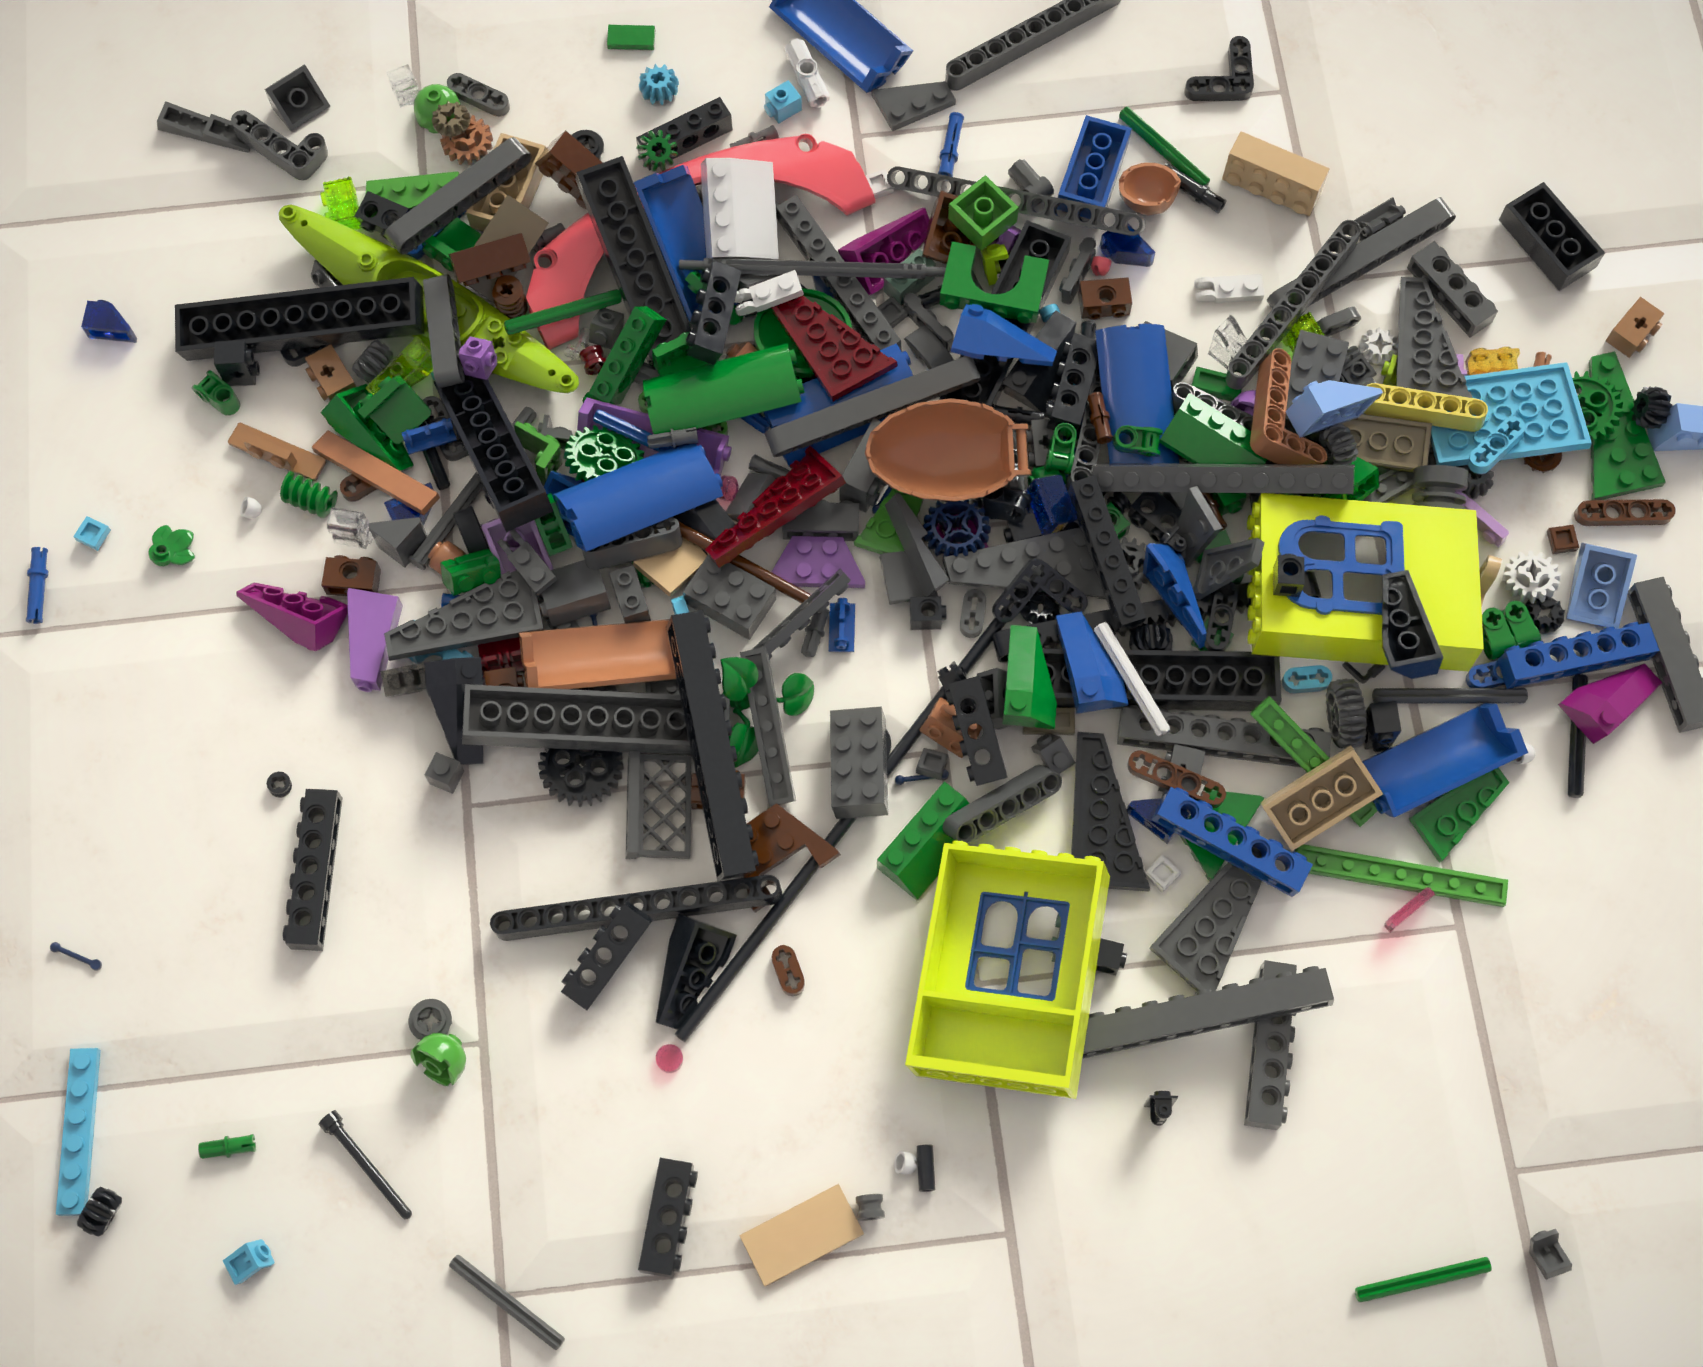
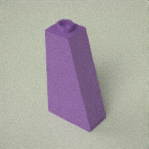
(368, 619)

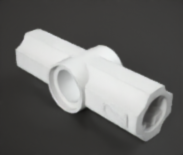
(803, 63)

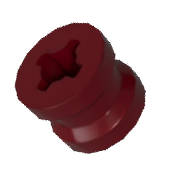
(593, 359)

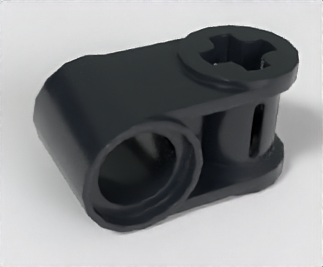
(1004, 504)

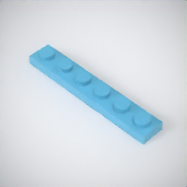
(78, 1131)

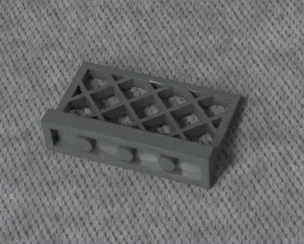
(635, 806)

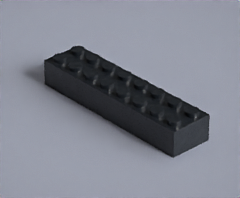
(631, 245)
(495, 452)

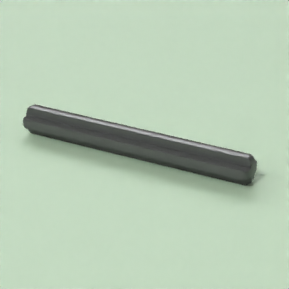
(507, 1302)

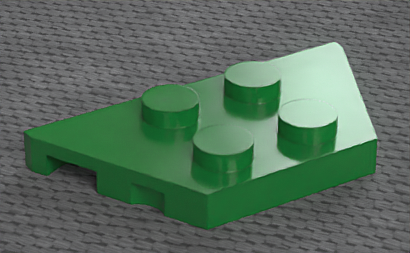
(1237, 805)

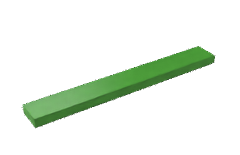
(1405, 875)

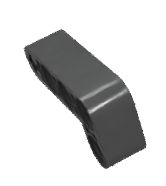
(250, 129)
(647, 542)

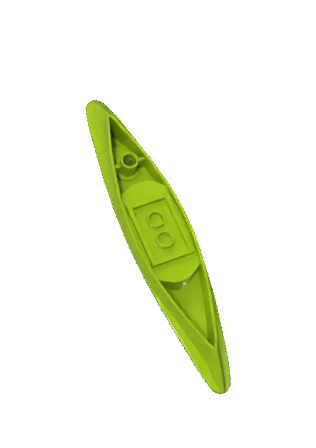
(362, 259)

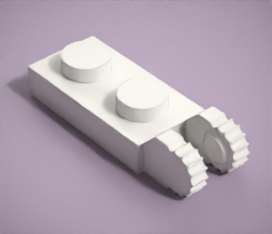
(1230, 288)
(769, 293)

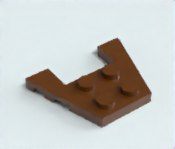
(780, 836)

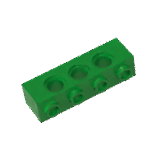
(627, 355)

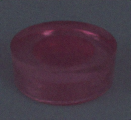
(729, 488)
(669, 1058)

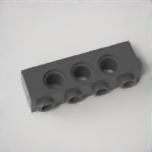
(1453, 301)

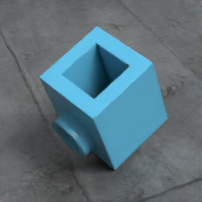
(783, 102)

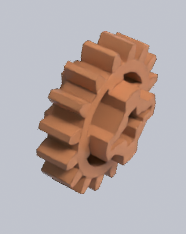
(469, 144)

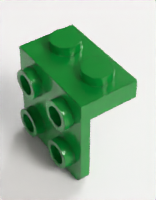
(452, 238)
(673, 356)
(395, 408)

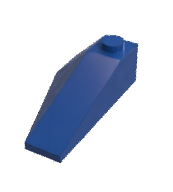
(986, 333)
(1170, 579)
(1091, 672)

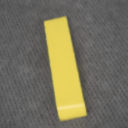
(1435, 408)

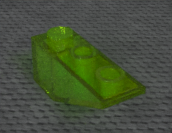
(411, 364)

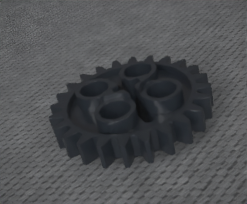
(592, 783)

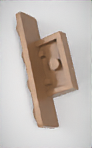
(276, 451)

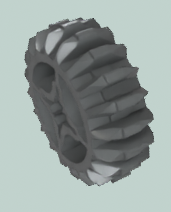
(1346, 713)

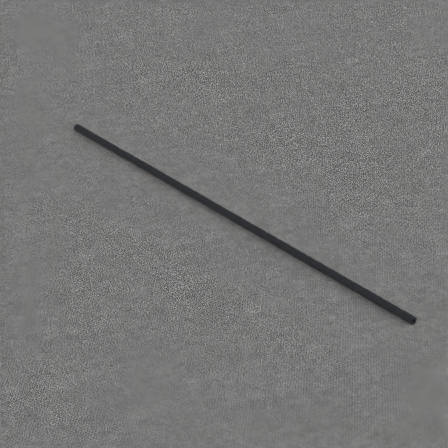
(832, 838)

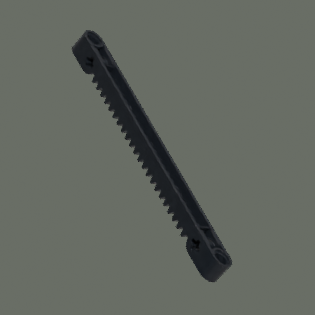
(1155, 612)

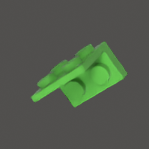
(545, 447)

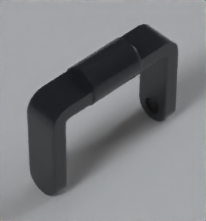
(1374, 671)

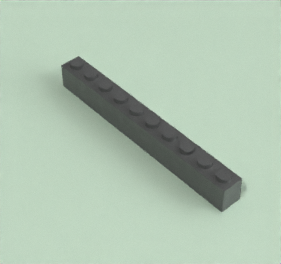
(1226, 478)
(1207, 1011)

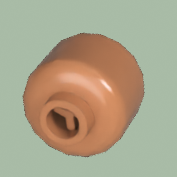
(443, 552)

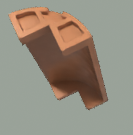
(597, 655)

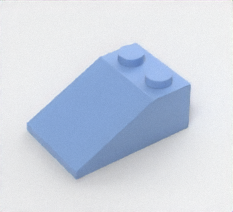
(1329, 405)
(1600, 585)

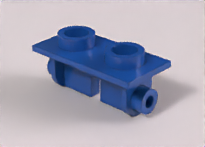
(429, 436)
(841, 626)

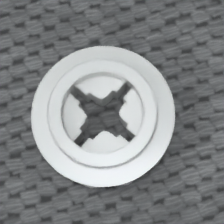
(1371, 351)

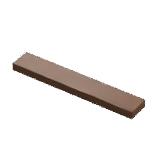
(376, 472)

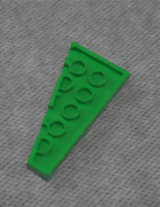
(1626, 458)

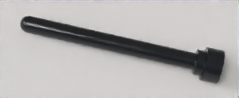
(333, 1125)

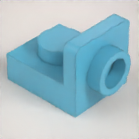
(248, 1260)

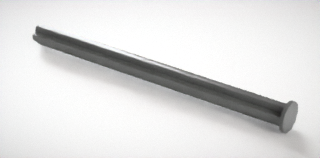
(462, 501)

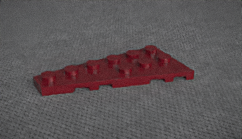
(831, 348)
(780, 503)

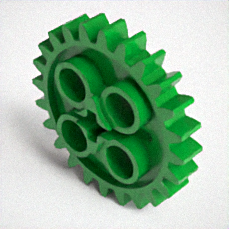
(1610, 410)
(599, 452)

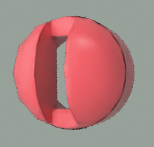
(1100, 265)

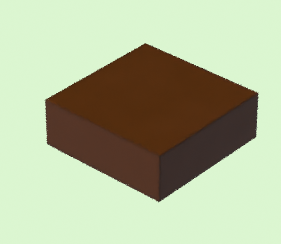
(1562, 539)

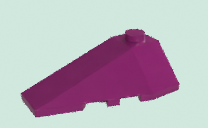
(887, 245)
(302, 619)
(1609, 701)

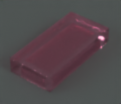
(1409, 909)

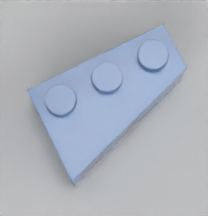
(1681, 430)

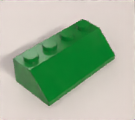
(1208, 436)
(917, 851)

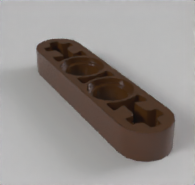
(1624, 510)
(1178, 774)

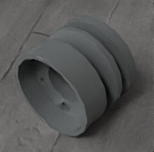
(1439, 486)

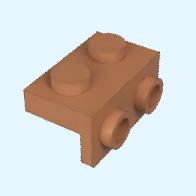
(942, 730)

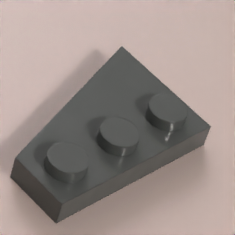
(1197, 525)

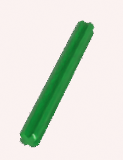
(1162, 146)
(562, 312)
(1423, 1279)

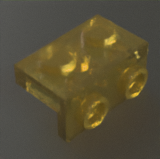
(1494, 360)

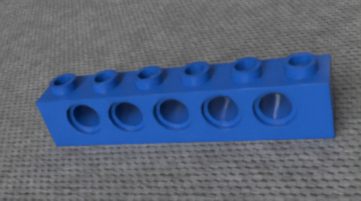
(1518, 672)
(1217, 842)

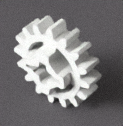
(1531, 577)

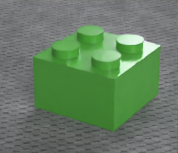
(983, 212)

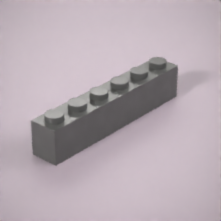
(1675, 661)

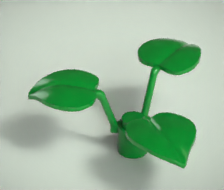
(737, 679)

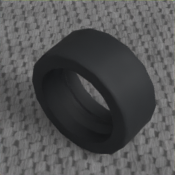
(470, 530)

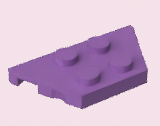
(813, 560)

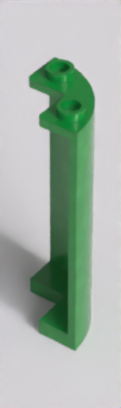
(723, 390)

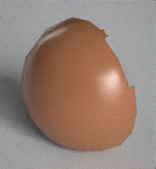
(1149, 188)

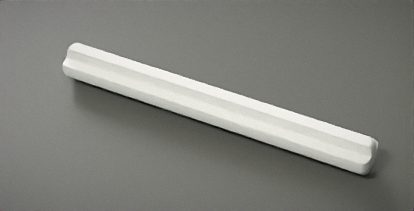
(1132, 679)

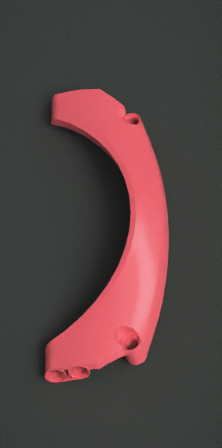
(574, 253)

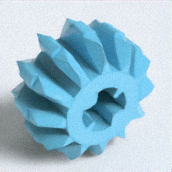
(658, 84)

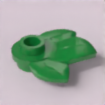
(173, 544)

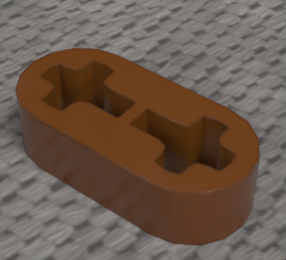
(362, 488)
(794, 968)

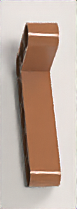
(1269, 415)

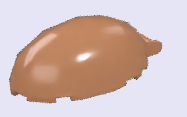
(947, 450)

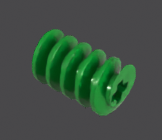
(306, 496)

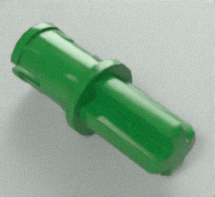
(227, 1146)

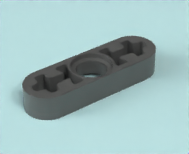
(483, 103)

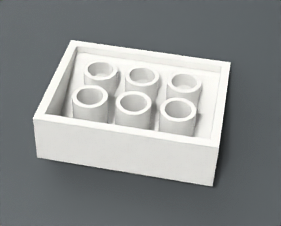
(739, 209)

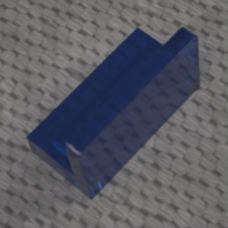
(1051, 503)

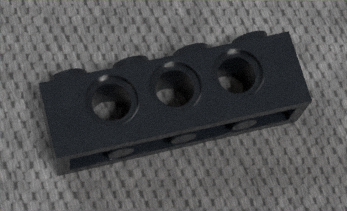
(694, 128)
(725, 281)
(1079, 349)
(995, 768)
(586, 992)
(668, 1173)

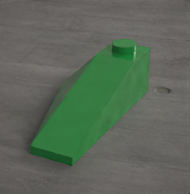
(364, 432)
(1028, 686)

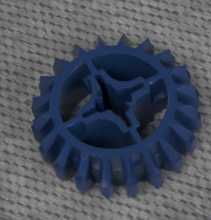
(943, 515)

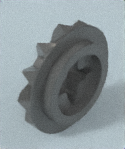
(422, 1011)

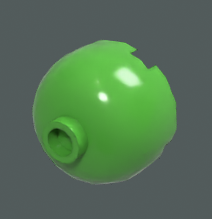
(428, 101)
(441, 1057)

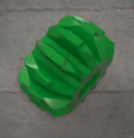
(663, 145)

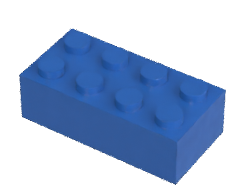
(1094, 164)

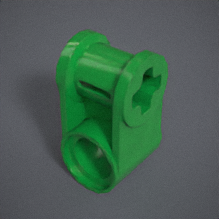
(214, 391)
(1140, 440)
(1061, 453)
(1521, 624)
(1497, 636)

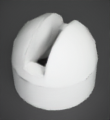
(250, 508)
(1527, 757)
(905, 1162)

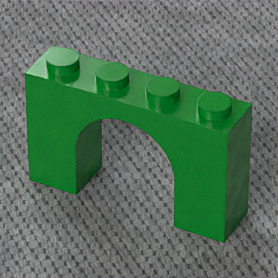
(1019, 303)

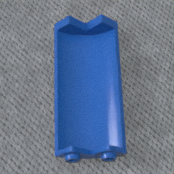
(847, 37)
(677, 224)
(1136, 385)
(816, 399)
(638, 495)
(1443, 759)

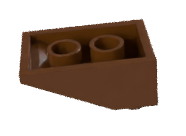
(942, 231)

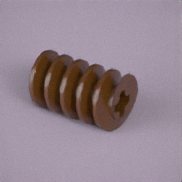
(510, 296)

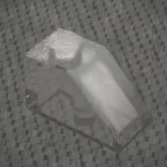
(1227, 341)

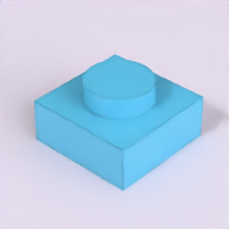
(92, 533)

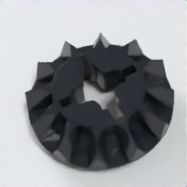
(595, 141)
(1049, 611)
(1545, 624)

